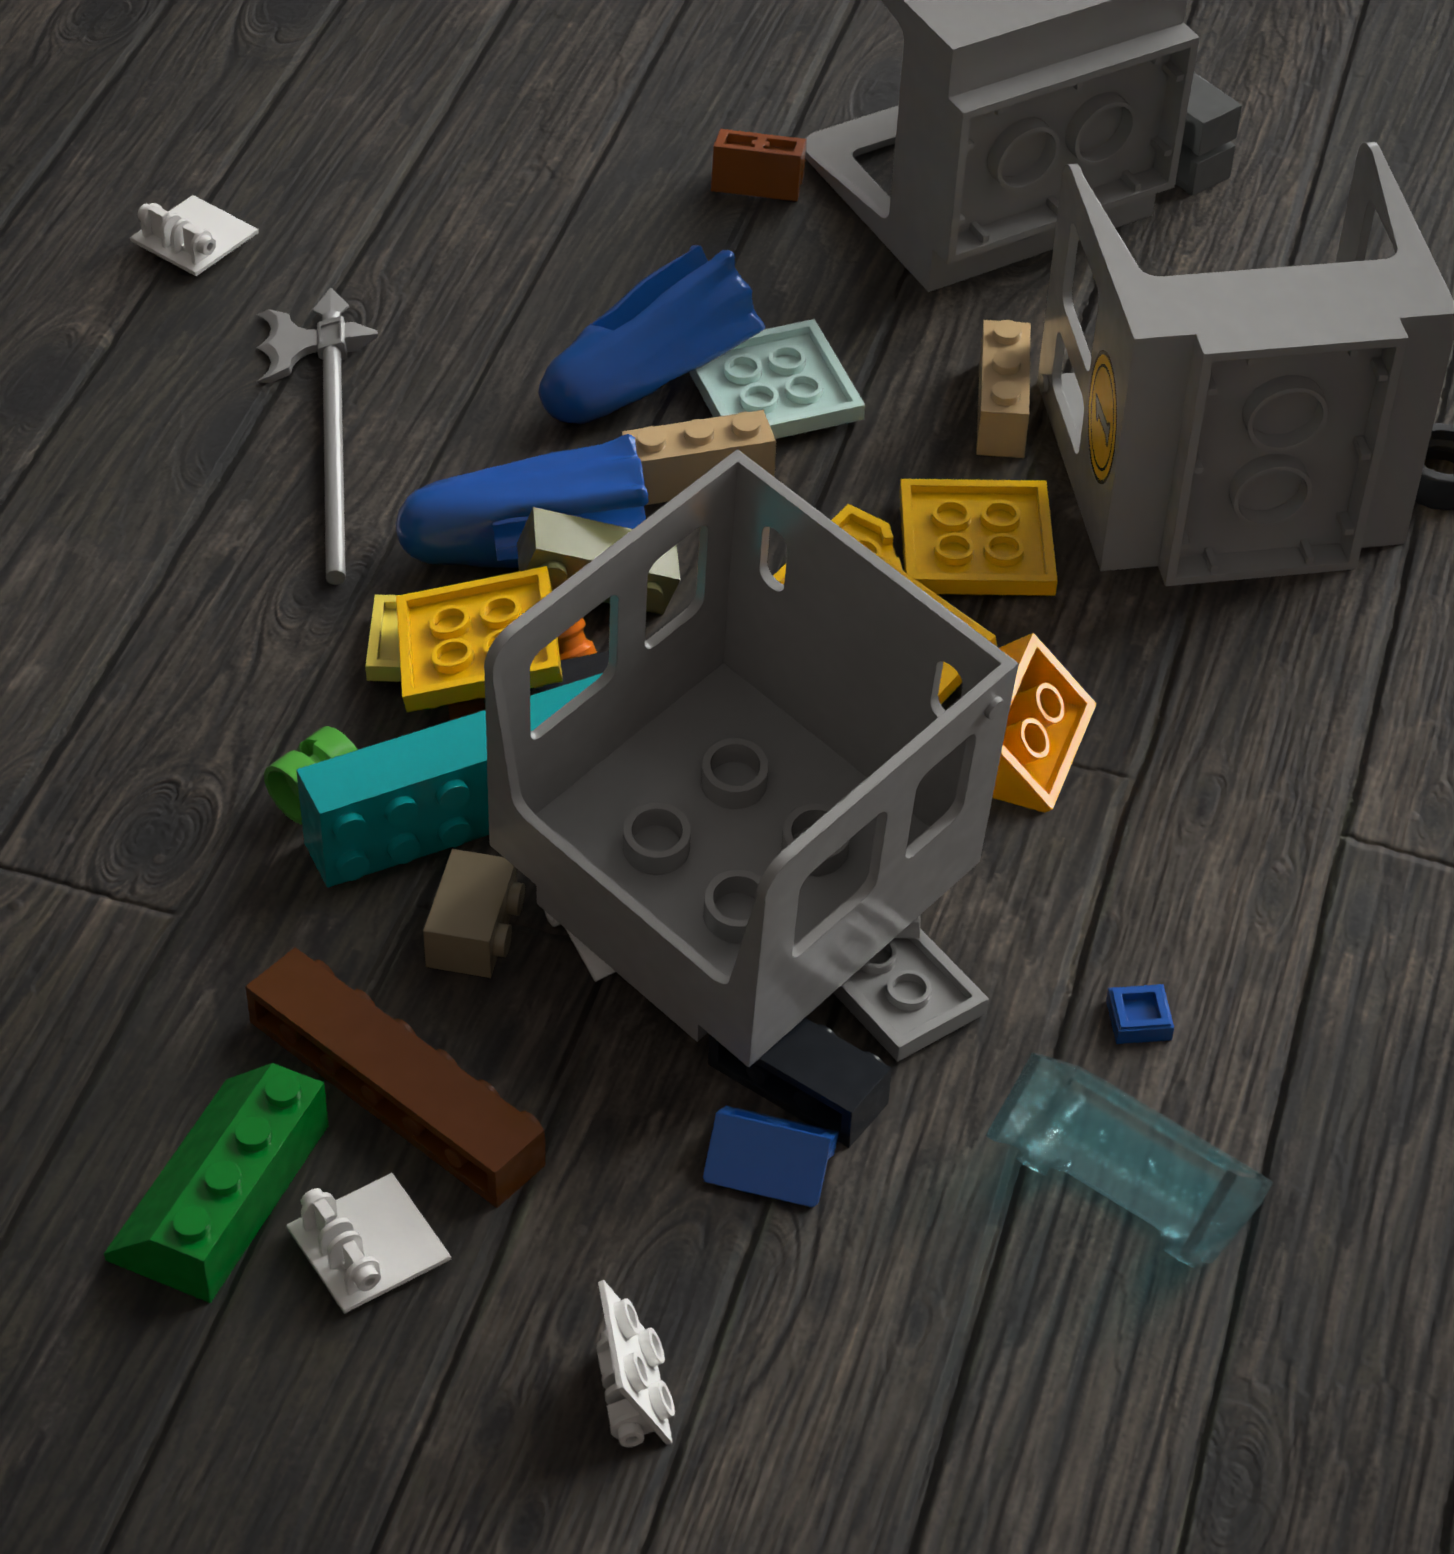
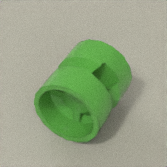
(282, 774)

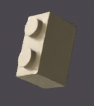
(472, 914)

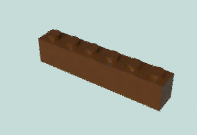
(397, 1076)

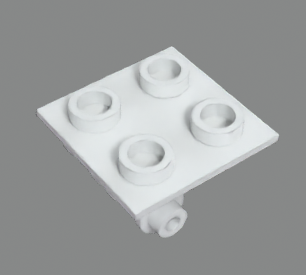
(191, 233)
(366, 1240)
(630, 1374)

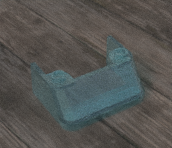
(1130, 1155)

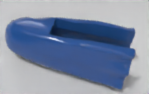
(651, 336)
(483, 512)

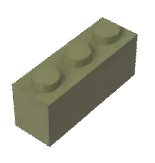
(571, 542)

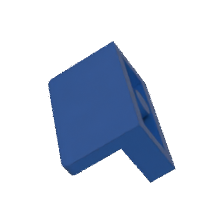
(769, 1155)

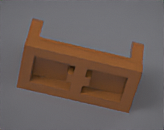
(758, 164)

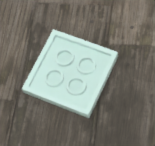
(788, 376)

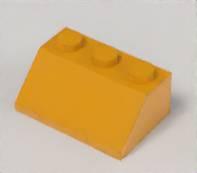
(1042, 727)

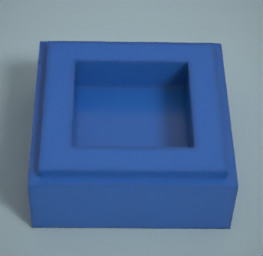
(1139, 1014)

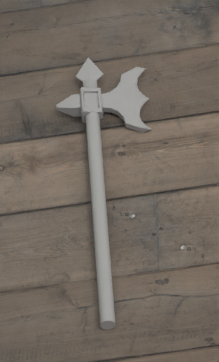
(332, 342)

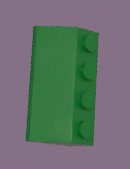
(223, 1181)

